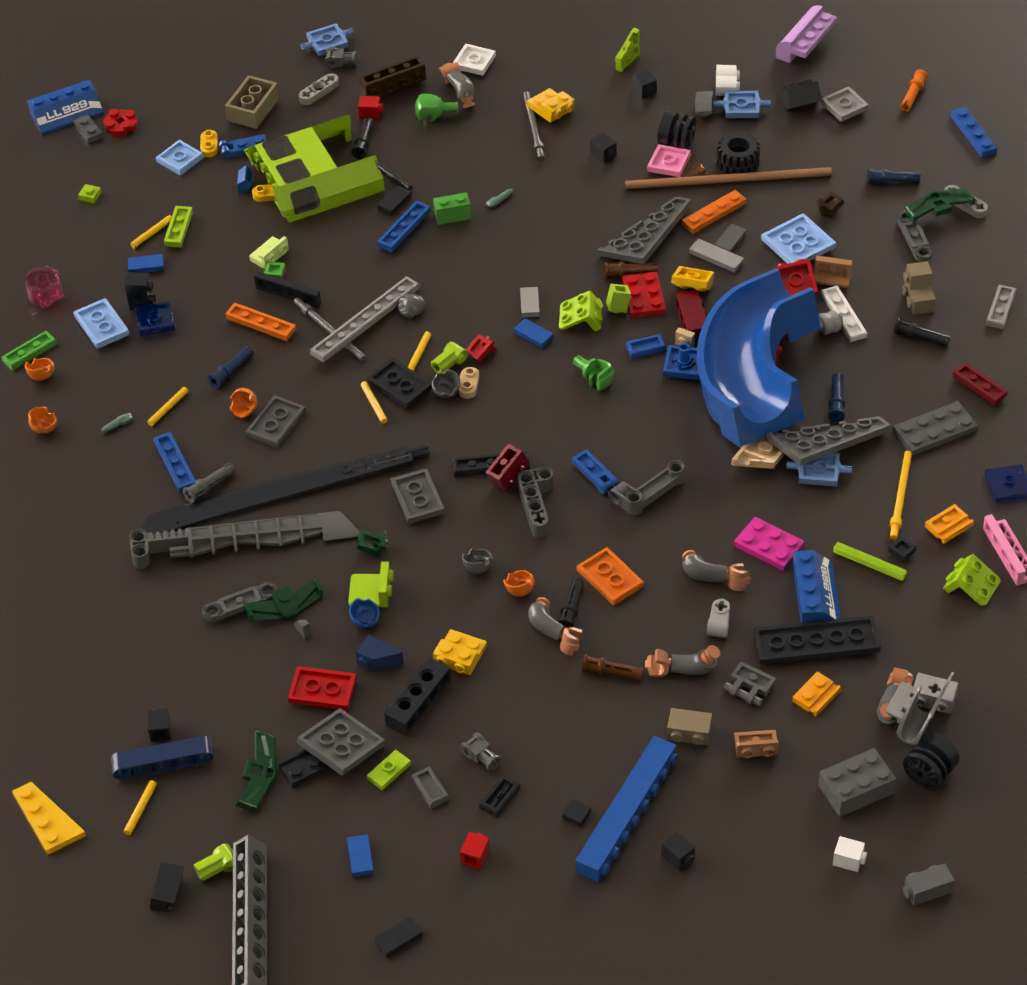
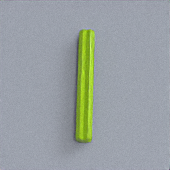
(870, 561)

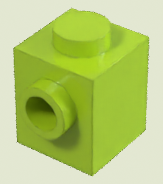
(618, 298)

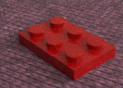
(645, 296)
(322, 688)

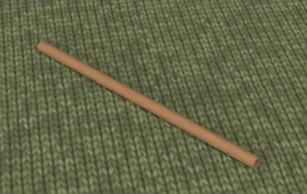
(728, 178)

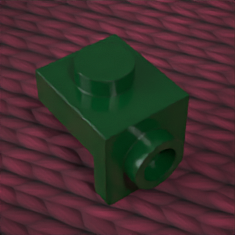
(372, 543)

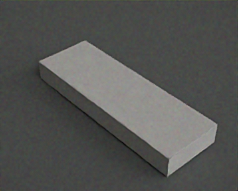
(716, 255)
(1001, 306)

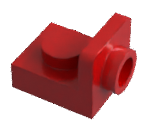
(480, 347)

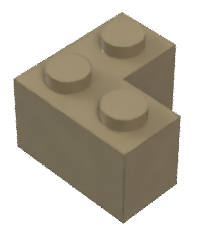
(918, 288)

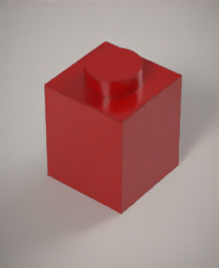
(370, 107)
(475, 850)

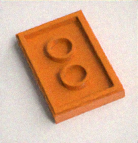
(610, 576)

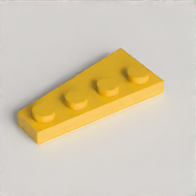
(47, 820)

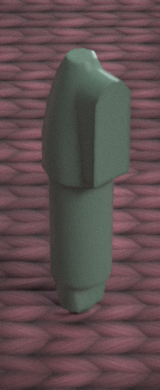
(494, 201)
(121, 420)

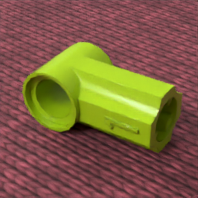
(452, 354)
(219, 861)

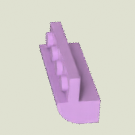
(805, 34)

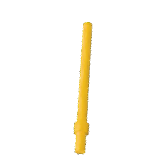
(896, 521)

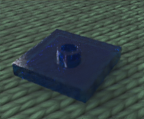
(154, 318)
(1007, 482)

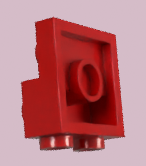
(797, 276)

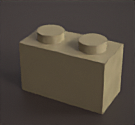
(689, 726)

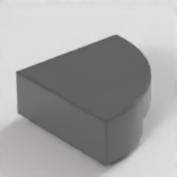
(303, 628)

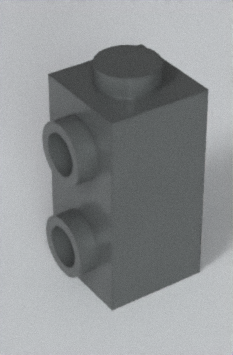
(928, 884)

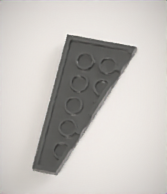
(645, 236)
(823, 439)

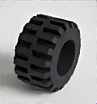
(738, 153)

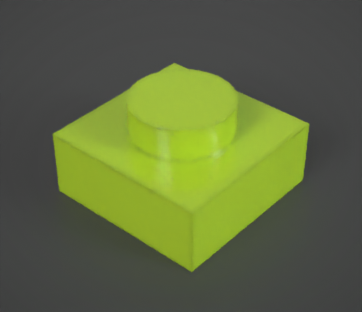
(89, 193)

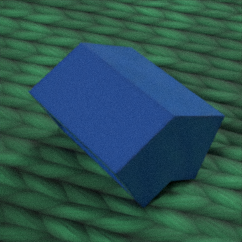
(242, 184)

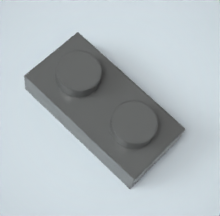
(87, 128)

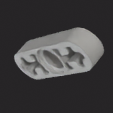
(310, 95)
(977, 210)

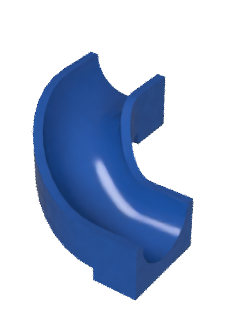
(739, 357)

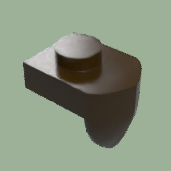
(829, 204)

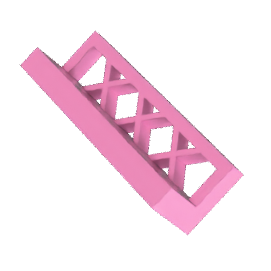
(1003, 548)

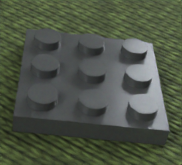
(340, 741)

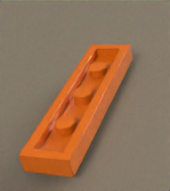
(713, 211)
(260, 321)

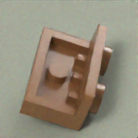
(833, 271)
(756, 743)

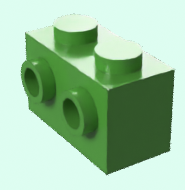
(452, 208)

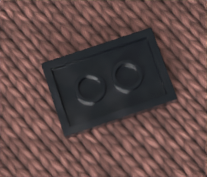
(399, 383)

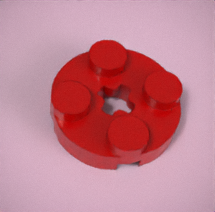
(126, 117)

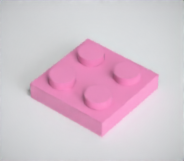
(669, 160)

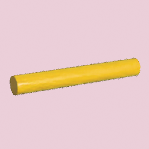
(151, 232)
(419, 351)
(374, 403)
(162, 411)
(140, 807)

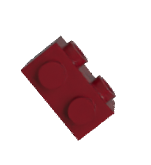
(507, 467)

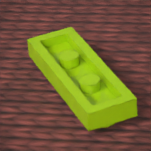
(178, 226)

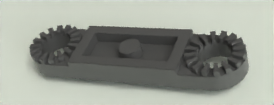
(915, 238)
(233, 603)

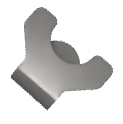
(912, 721)

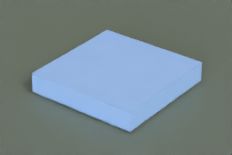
(179, 157)

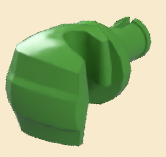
(432, 105)
(595, 370)

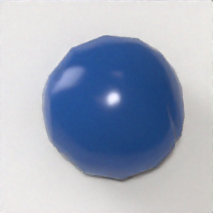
(364, 613)

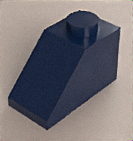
(378, 655)

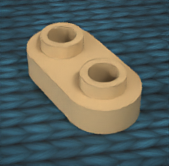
(468, 382)

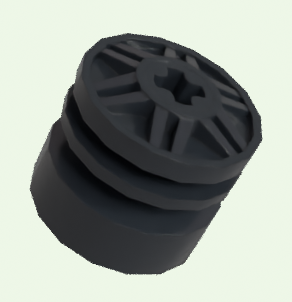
(676, 130)
(931, 760)

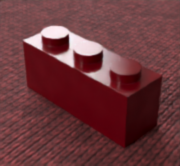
(691, 311)

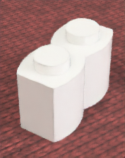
(727, 79)

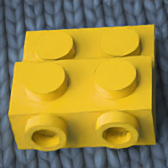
(551, 104)
(694, 278)
(460, 651)

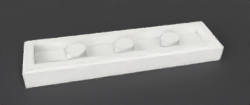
(851, 324)

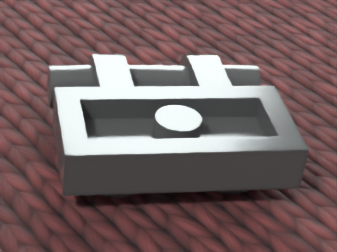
(751, 678)

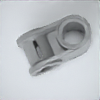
(719, 619)

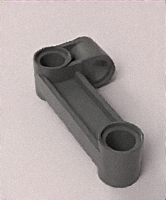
(634, 500)

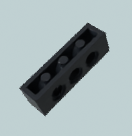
(417, 696)

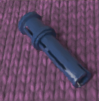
(888, 176)
(225, 371)
(837, 402)

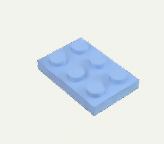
(101, 323)

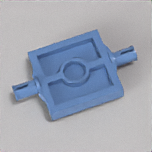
(327, 37)
(742, 104)
(821, 471)

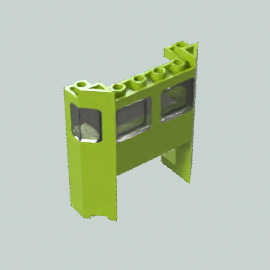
(307, 177)

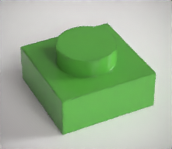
(275, 269)

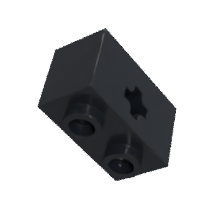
(139, 290)

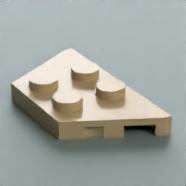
(758, 454)

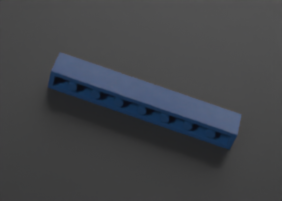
(626, 809)

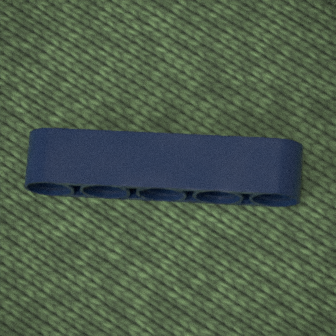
(162, 757)

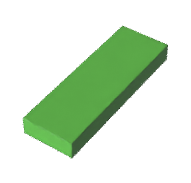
(29, 350)

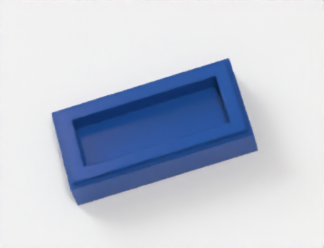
(146, 263)
(533, 333)
(645, 346)
(360, 855)

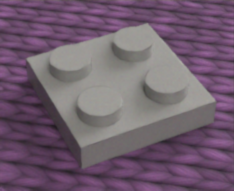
(844, 104)

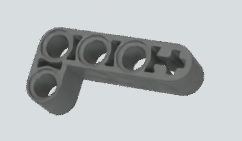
(530, 486)

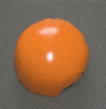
(40, 369)
(243, 402)
(41, 420)
(519, 583)

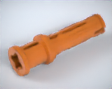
(916, 85)

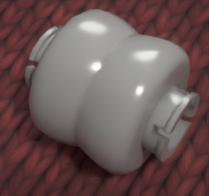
(830, 322)

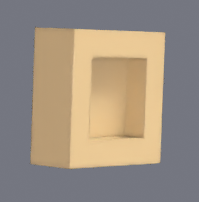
(684, 336)

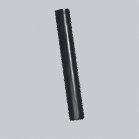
(394, 177)

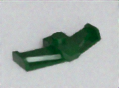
(938, 202)
(284, 602)
(259, 771)

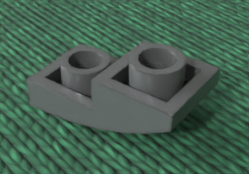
(704, 103)

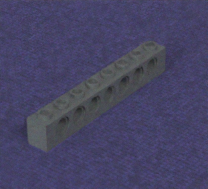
(249, 912)

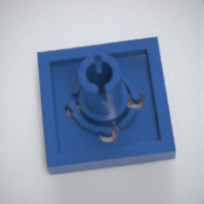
(681, 358)

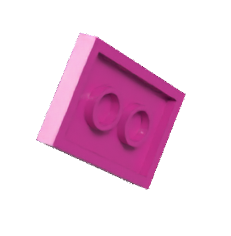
(768, 543)

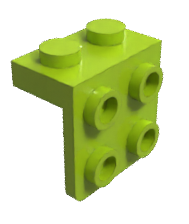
(579, 309)
(973, 578)
(372, 586)

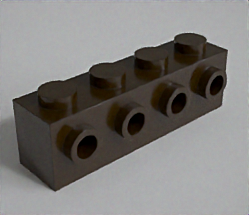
(392, 77)

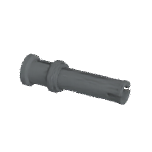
(202, 486)

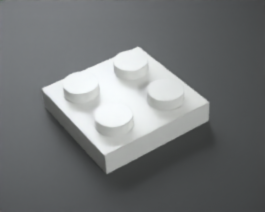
(475, 59)

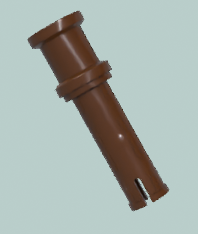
(621, 269)
(603, 666)

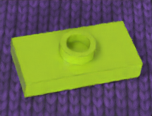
(388, 769)

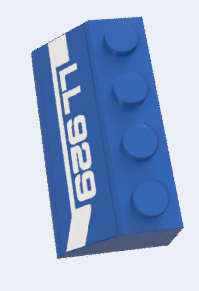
(63, 106)
(815, 587)

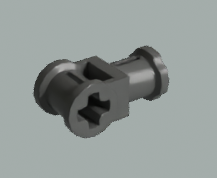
(339, 57)
(479, 750)

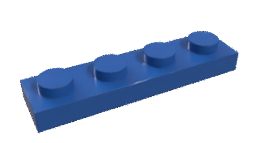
(973, 132)
(403, 226)
(174, 461)

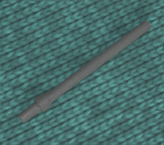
(538, 145)
(308, 310)

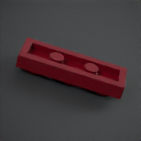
(979, 383)

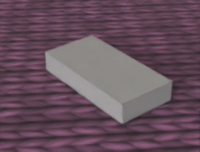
(529, 302)

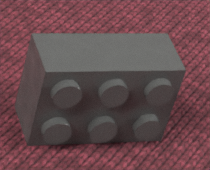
(857, 782)

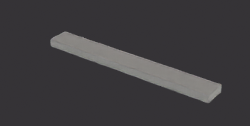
(363, 319)

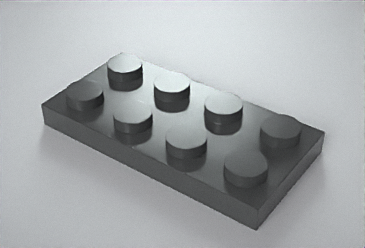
(935, 428)

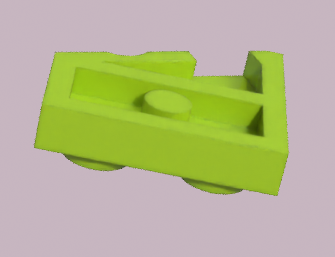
(629, 50)

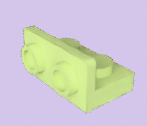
(269, 251)

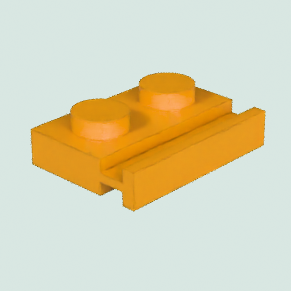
(949, 523)
(816, 693)

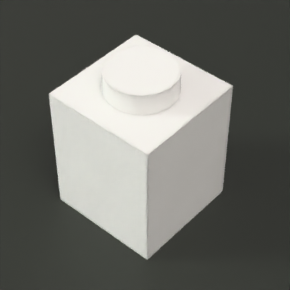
(849, 854)

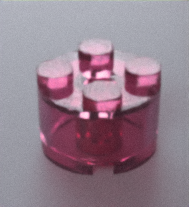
(43, 286)

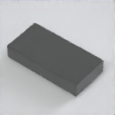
(731, 237)
(430, 787)

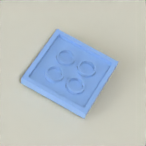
(798, 240)

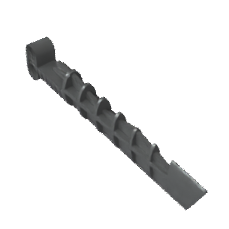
(256, 532)

